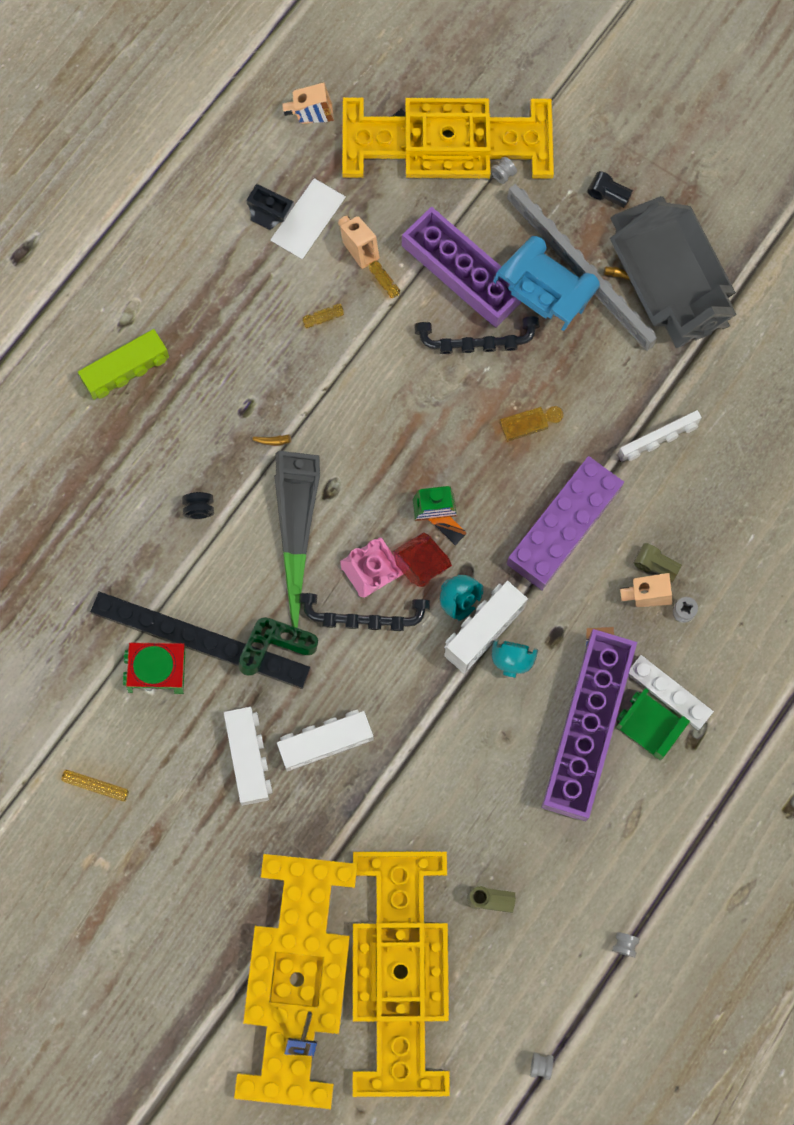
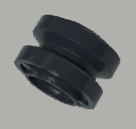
(198, 505)

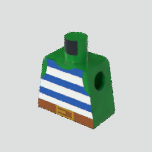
(434, 503)

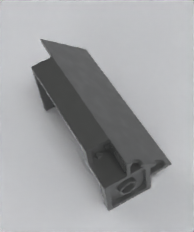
(673, 269)

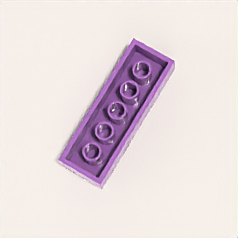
(460, 266)
(565, 523)

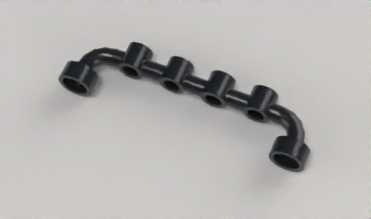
(468, 343)
(374, 622)

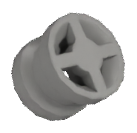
(503, 170)
(682, 613)
(626, 944)
(541, 1066)

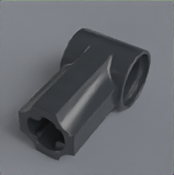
(605, 188)

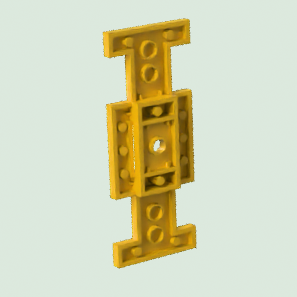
(431, 154)
(301, 948)
(407, 1002)

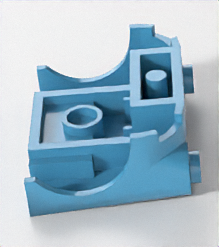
(545, 283)

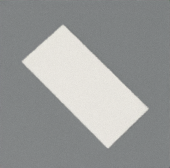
(308, 218)

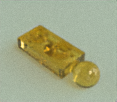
(529, 422)

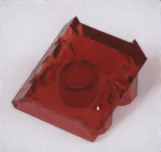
(421, 559)

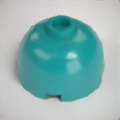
(459, 595)
(513, 657)

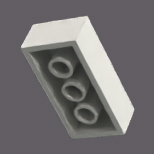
(486, 625)

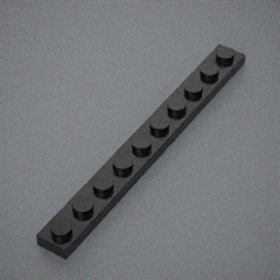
(196, 638)

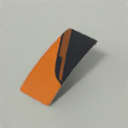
(449, 528)

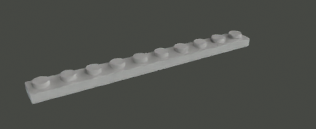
(576, 261)

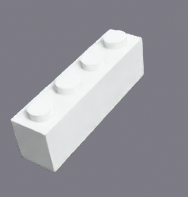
(325, 740)
(246, 755)

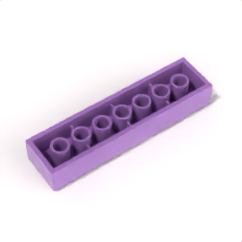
(589, 725)

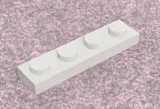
(652, 440)
(669, 692)

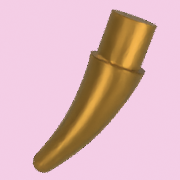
(616, 272)
(274, 441)

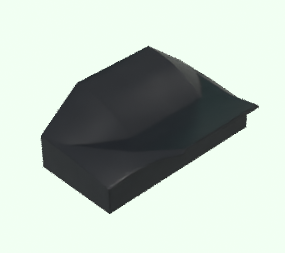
(268, 207)

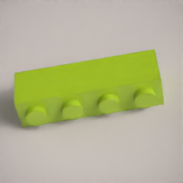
(124, 364)

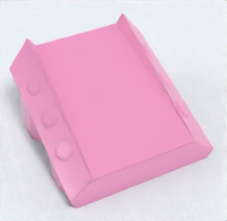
(370, 567)

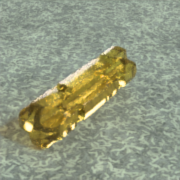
(384, 279)
(323, 315)

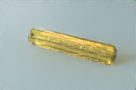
(95, 785)

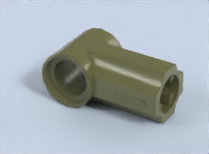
(651, 560)
(494, 899)

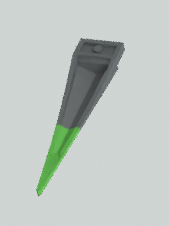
(296, 493)

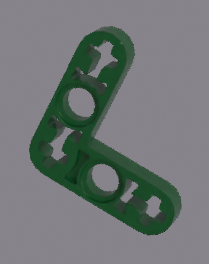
(273, 636)

